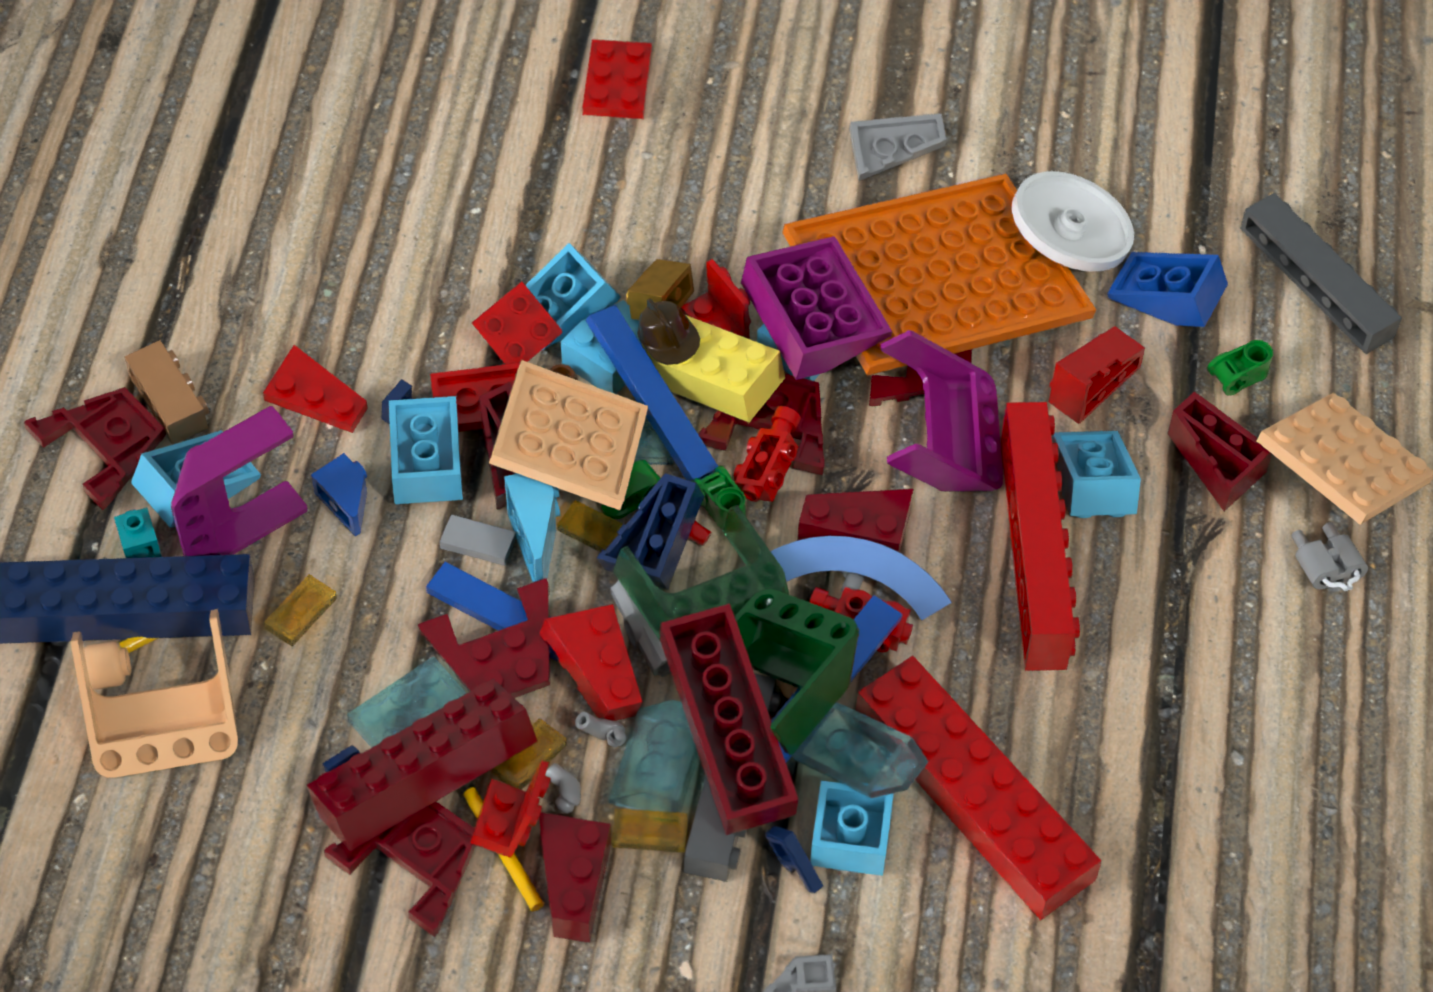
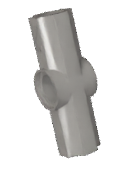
(640, 631)

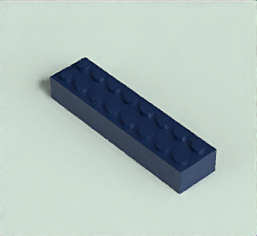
(125, 598)

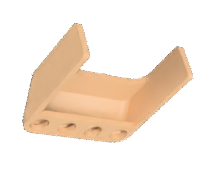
(159, 725)

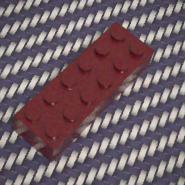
(728, 719)
(421, 763)

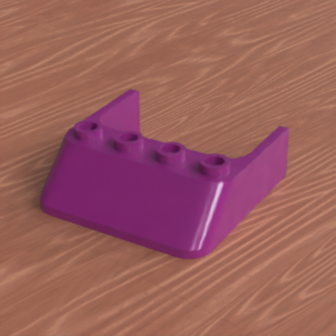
(959, 418)
(200, 498)

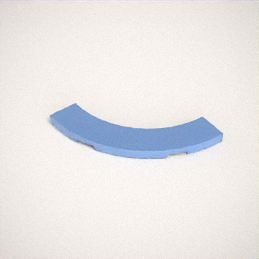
(867, 559)

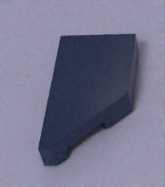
(793, 857)

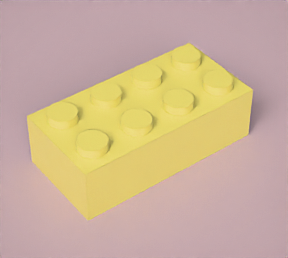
(725, 372)

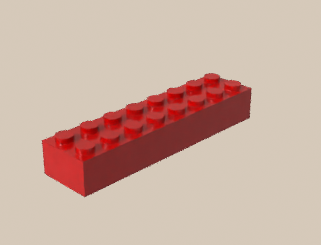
(1038, 537)
(983, 790)

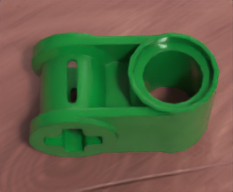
(1242, 366)
(641, 482)
(720, 494)

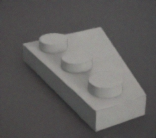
(893, 141)

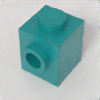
(137, 534)

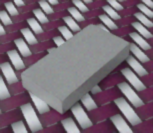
(477, 540)

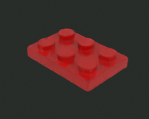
(617, 79)
(468, 387)

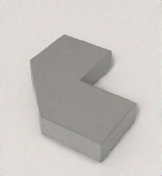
(806, 975)

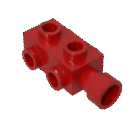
(768, 457)
(853, 602)

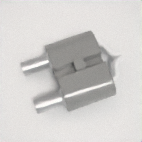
(1330, 561)

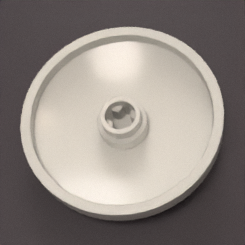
(1072, 221)

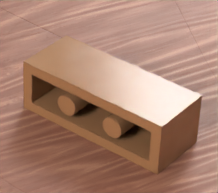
(167, 391)

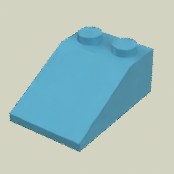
(571, 290)
(587, 357)
(425, 450)
(160, 469)
(1097, 474)
(533, 516)

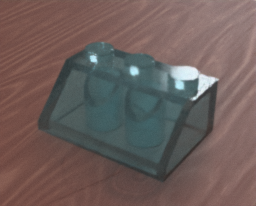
(862, 753)
(656, 760)

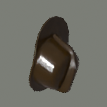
(667, 333)

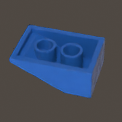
(1171, 286)

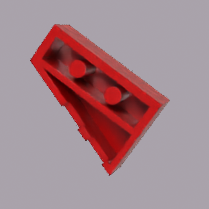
(1094, 373)
(597, 659)

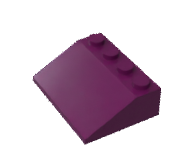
(813, 305)

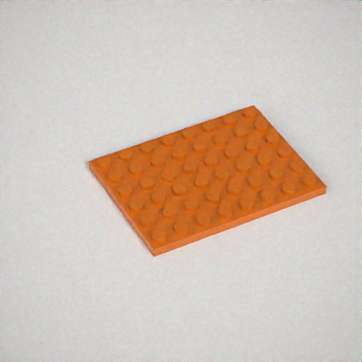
(950, 268)

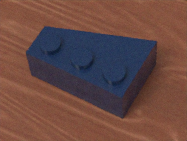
(658, 529)

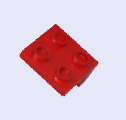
(722, 304)
(517, 326)
(509, 813)

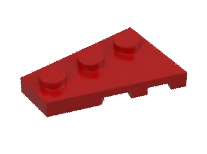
(314, 392)

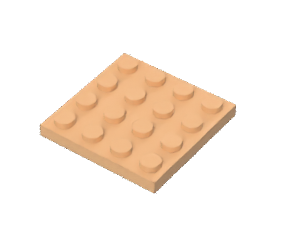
(569, 435)
(1346, 457)

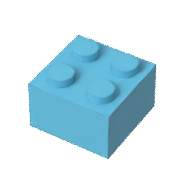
(850, 830)

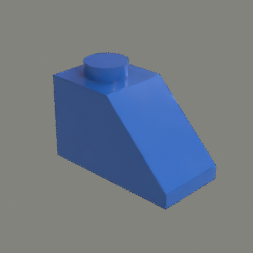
(343, 490)

